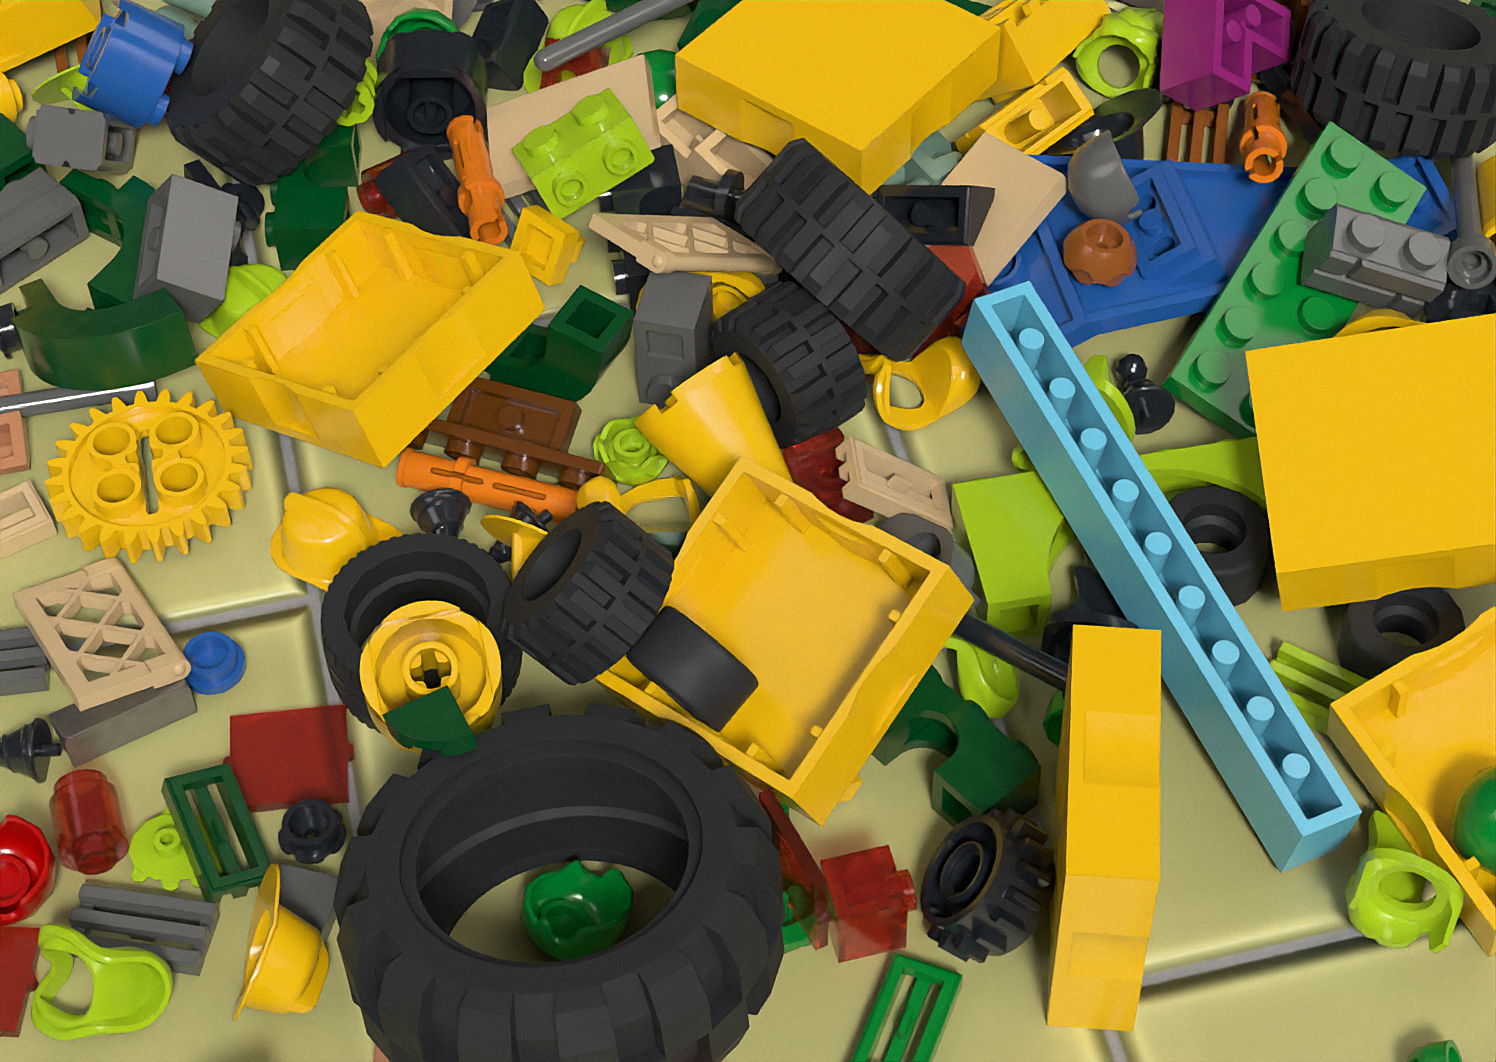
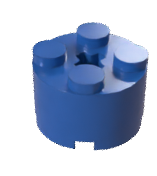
(132, 63)

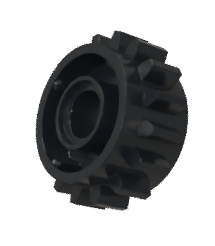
(988, 885)

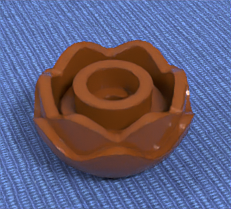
(1100, 252)

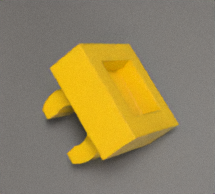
(546, 244)

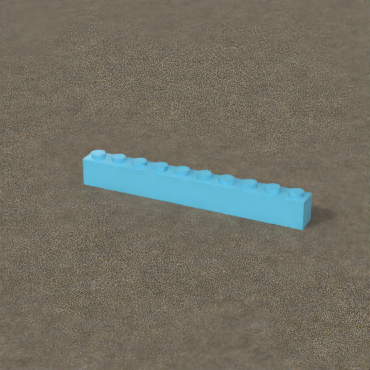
(1160, 579)

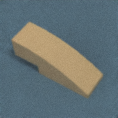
(706, 150)

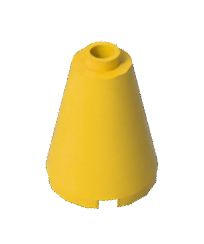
(712, 424)

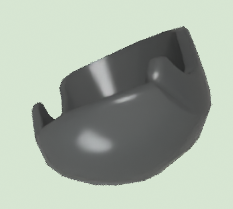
(1101, 182)

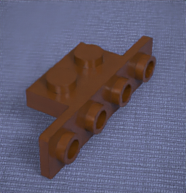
(514, 428)

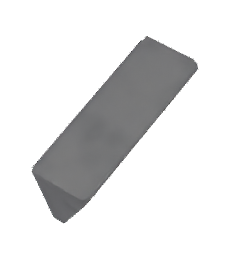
(120, 721)

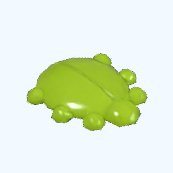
(160, 853)

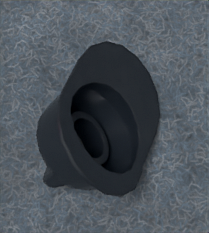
(1120, 115)

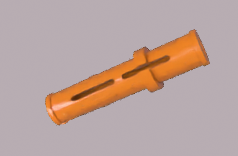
(1263, 138)
(479, 192)
(484, 484)

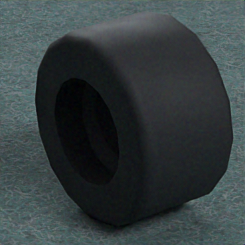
(1234, 523)
(1421, 613)
(692, 668)

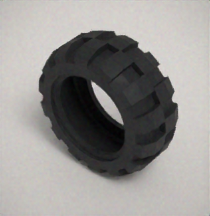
(548, 796)

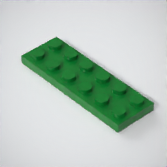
(1264, 295)

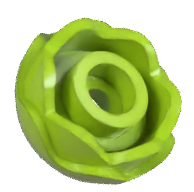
(628, 453)

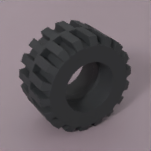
(796, 359)
(587, 593)

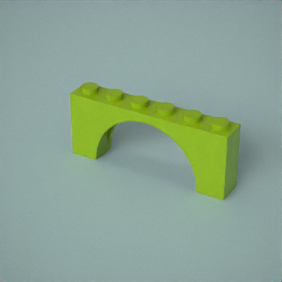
(1020, 531)

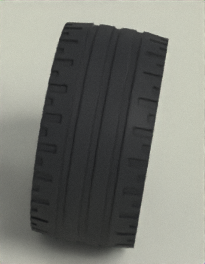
(404, 573)

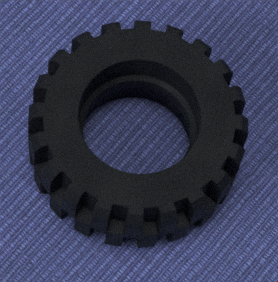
(1401, 74)
(268, 82)
(848, 251)

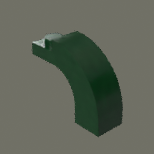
(118, 218)
(105, 345)
(570, 352)

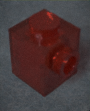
(867, 903)

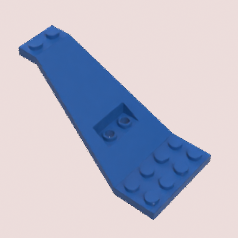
(1183, 245)

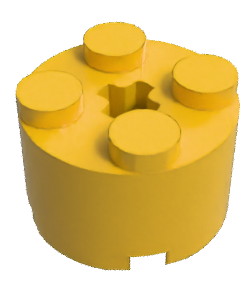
(427, 638)

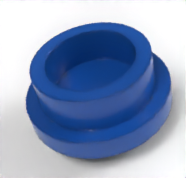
(215, 663)

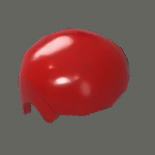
(25, 870)

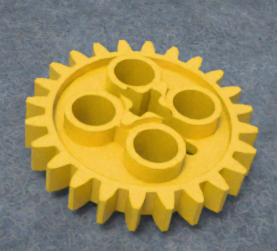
(103, 480)

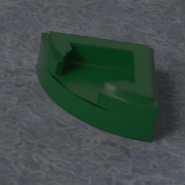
(432, 724)

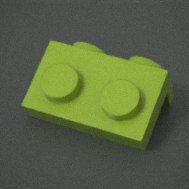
(583, 153)

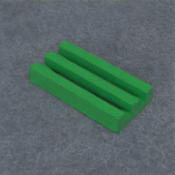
(926, 976)

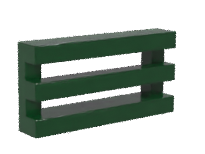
(234, 880)

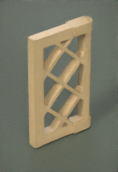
(683, 243)
(127, 673)

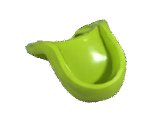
(985, 679)
(128, 986)

